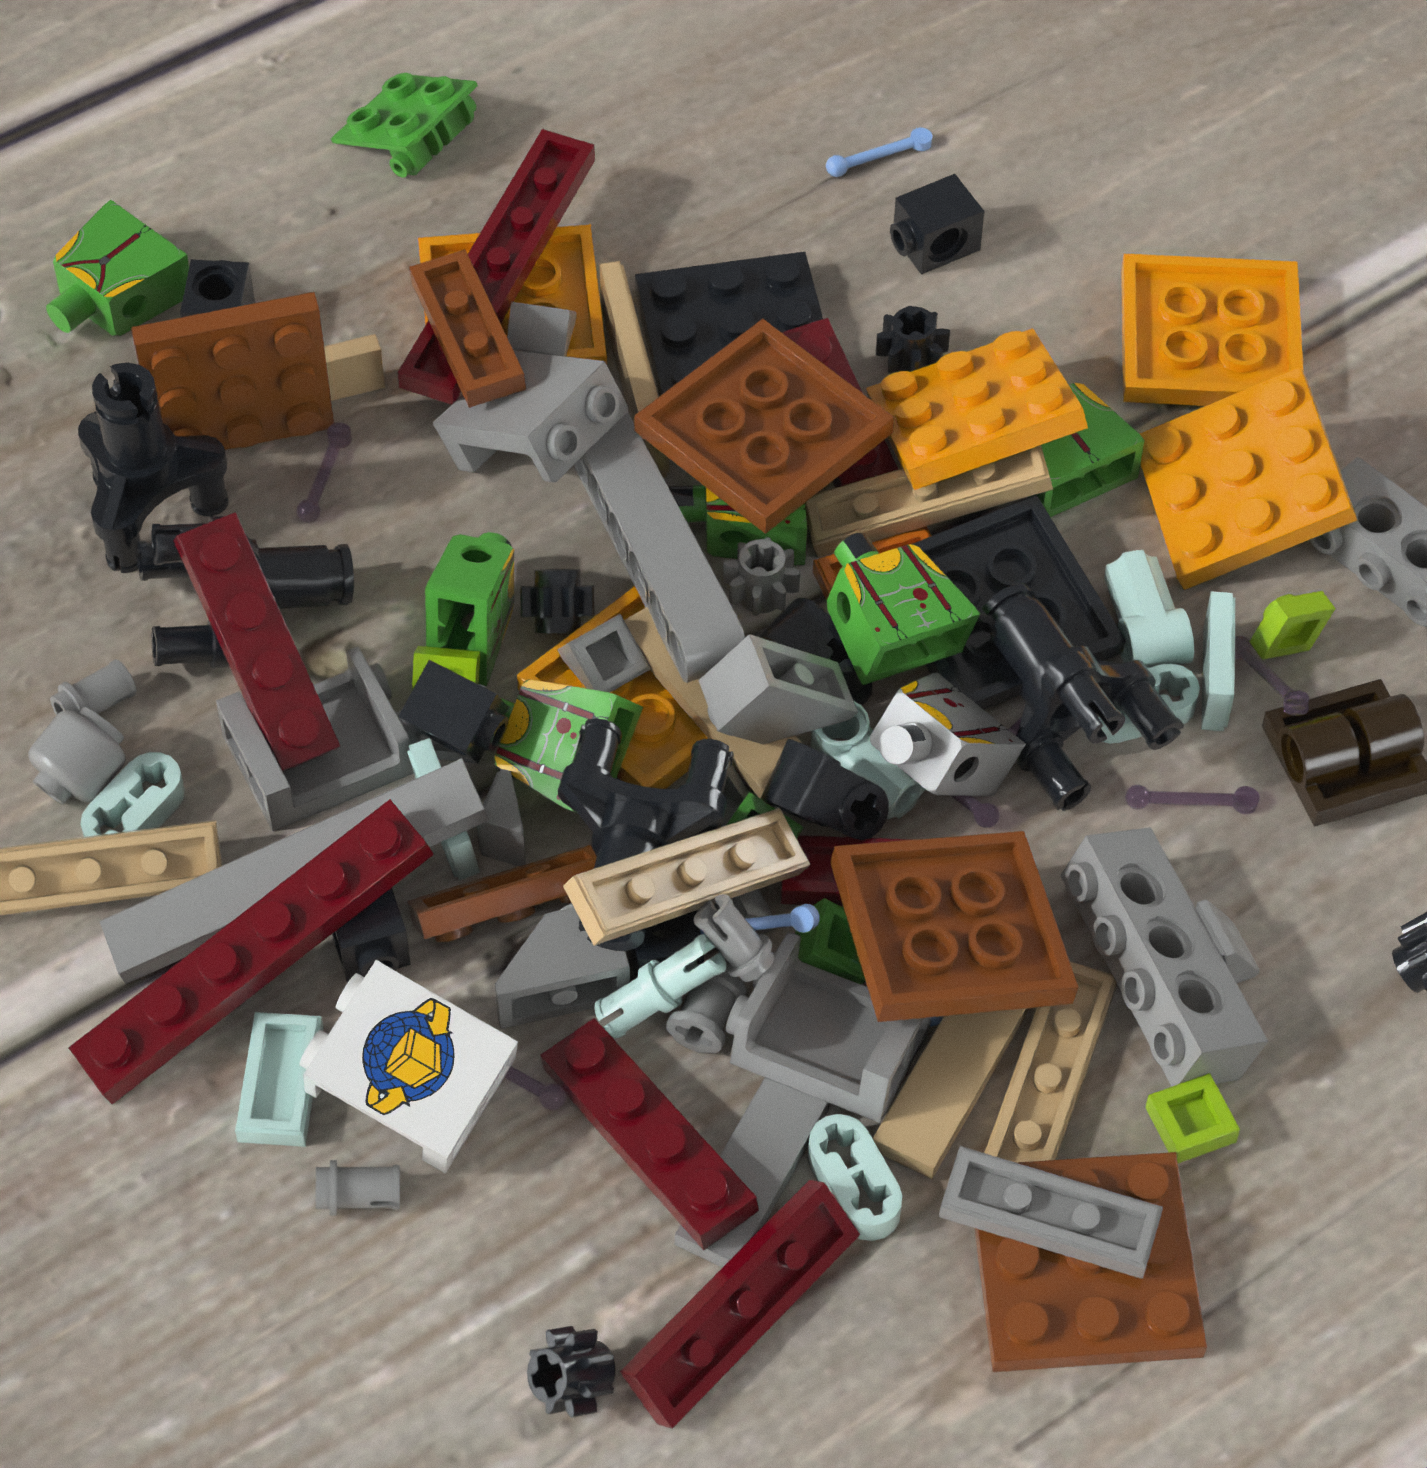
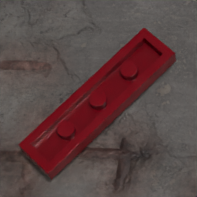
(256, 641)
(650, 1134)
(739, 1304)

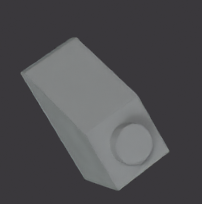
(774, 692)
(557, 972)

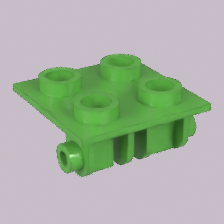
(411, 119)

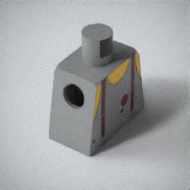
(936, 731)

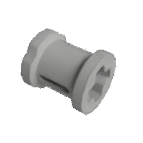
(705, 1014)

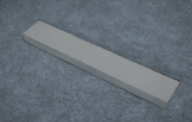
(191, 913)

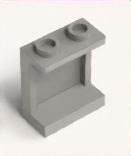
(553, 420)
(369, 756)
(822, 1036)

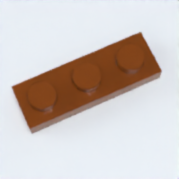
(467, 328)
(503, 895)

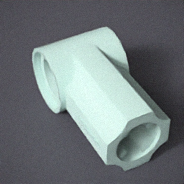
(1146, 612)
(866, 761)

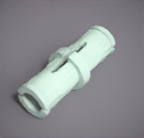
(659, 986)

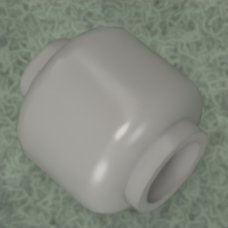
(77, 756)

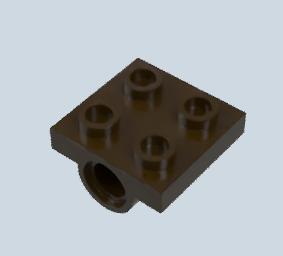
(1351, 751)

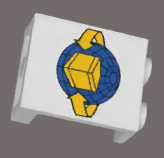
(409, 1061)

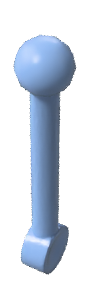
(919, 140)
(801, 918)

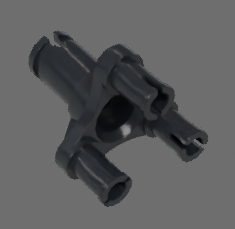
(142, 462)
(294, 573)
(1069, 691)
(638, 818)

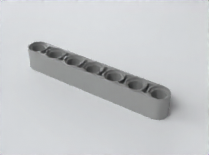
(659, 551)

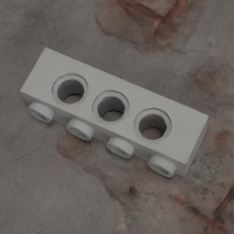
(1385, 542)
(1162, 957)

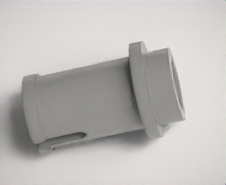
(96, 691)
(744, 950)
(357, 1187)

